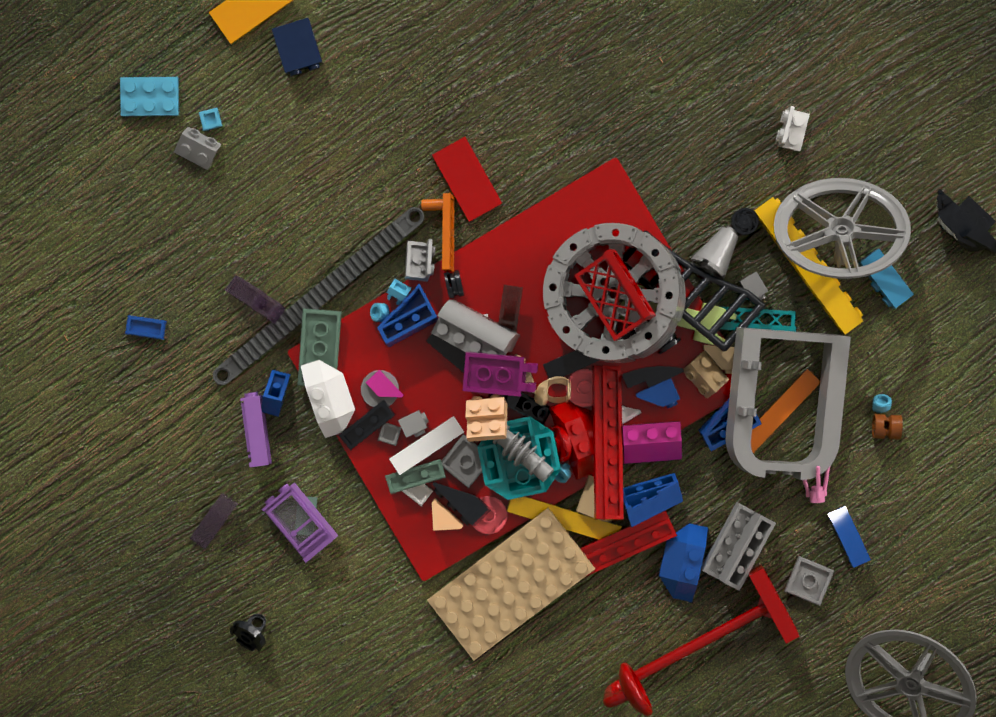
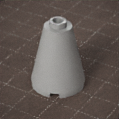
(717, 253)

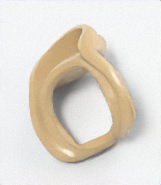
(542, 396)

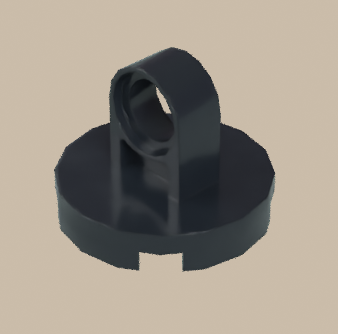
(249, 635)

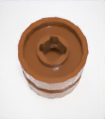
(894, 426)

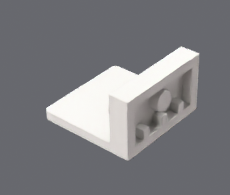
(793, 129)

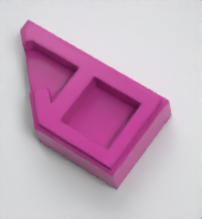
(383, 386)

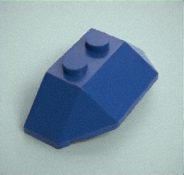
(683, 561)

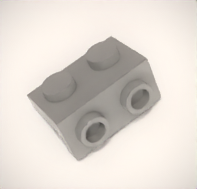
(197, 147)
(418, 260)

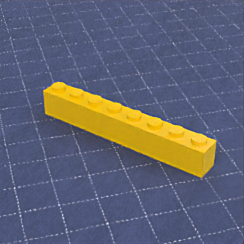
(824, 288)

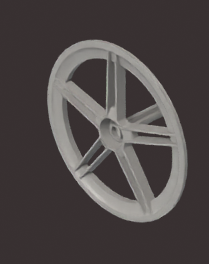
(842, 228)
(907, 682)

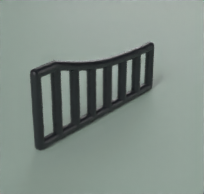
(706, 279)

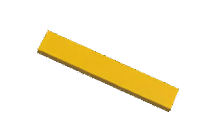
(569, 519)

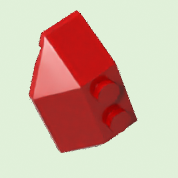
(579, 427)

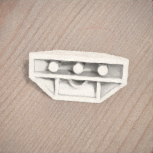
(328, 397)

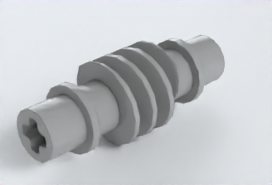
(522, 454)

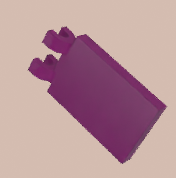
(497, 374)

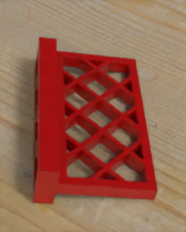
(629, 286)

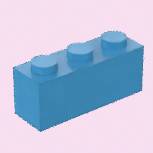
(887, 282)

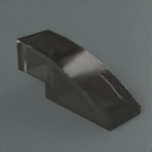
(510, 306)

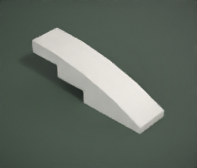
(426, 445)

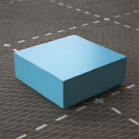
(210, 119)

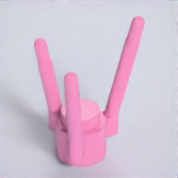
(818, 492)

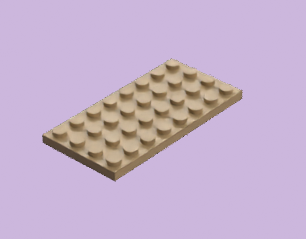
(511, 584)

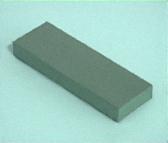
(415, 476)

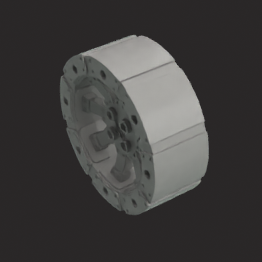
(668, 310)

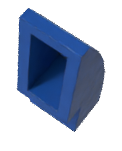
(848, 537)

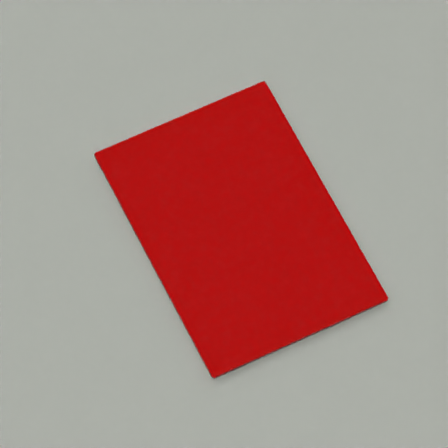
(519, 257)

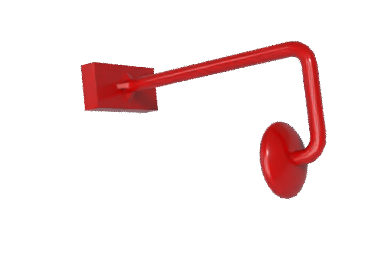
(770, 605)

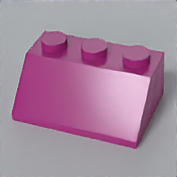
(652, 442)

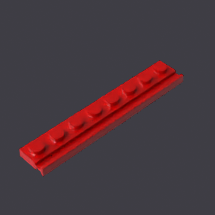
(607, 442)
(629, 541)

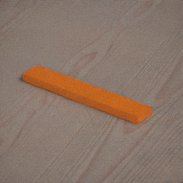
(783, 407)

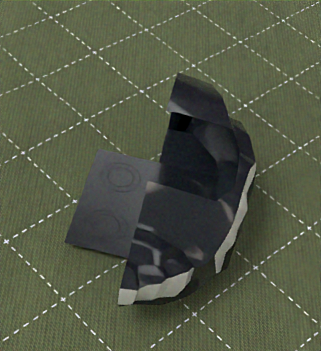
(966, 223)

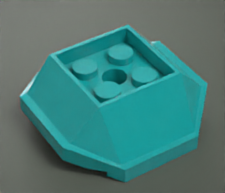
(514, 481)

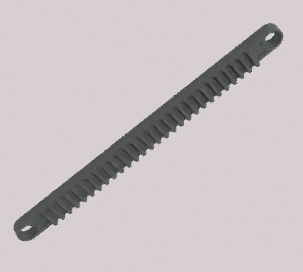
(319, 295)

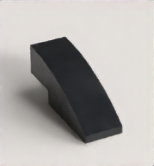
(651, 375)

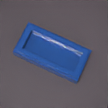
(145, 327)

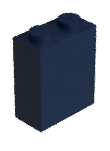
(297, 47)

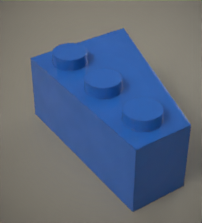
(408, 318)
(714, 430)
(651, 498)

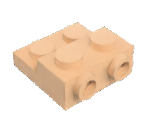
(486, 418)

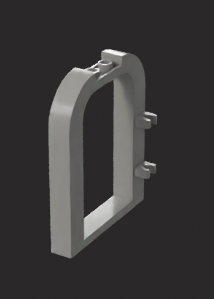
(829, 408)

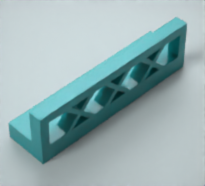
(732, 325)

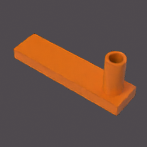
(446, 204)

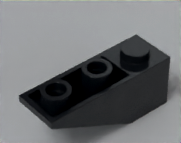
(527, 406)
(467, 504)

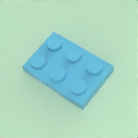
(149, 96)

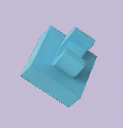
(398, 290)

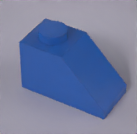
(275, 393)
(660, 394)

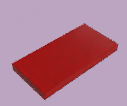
(467, 179)

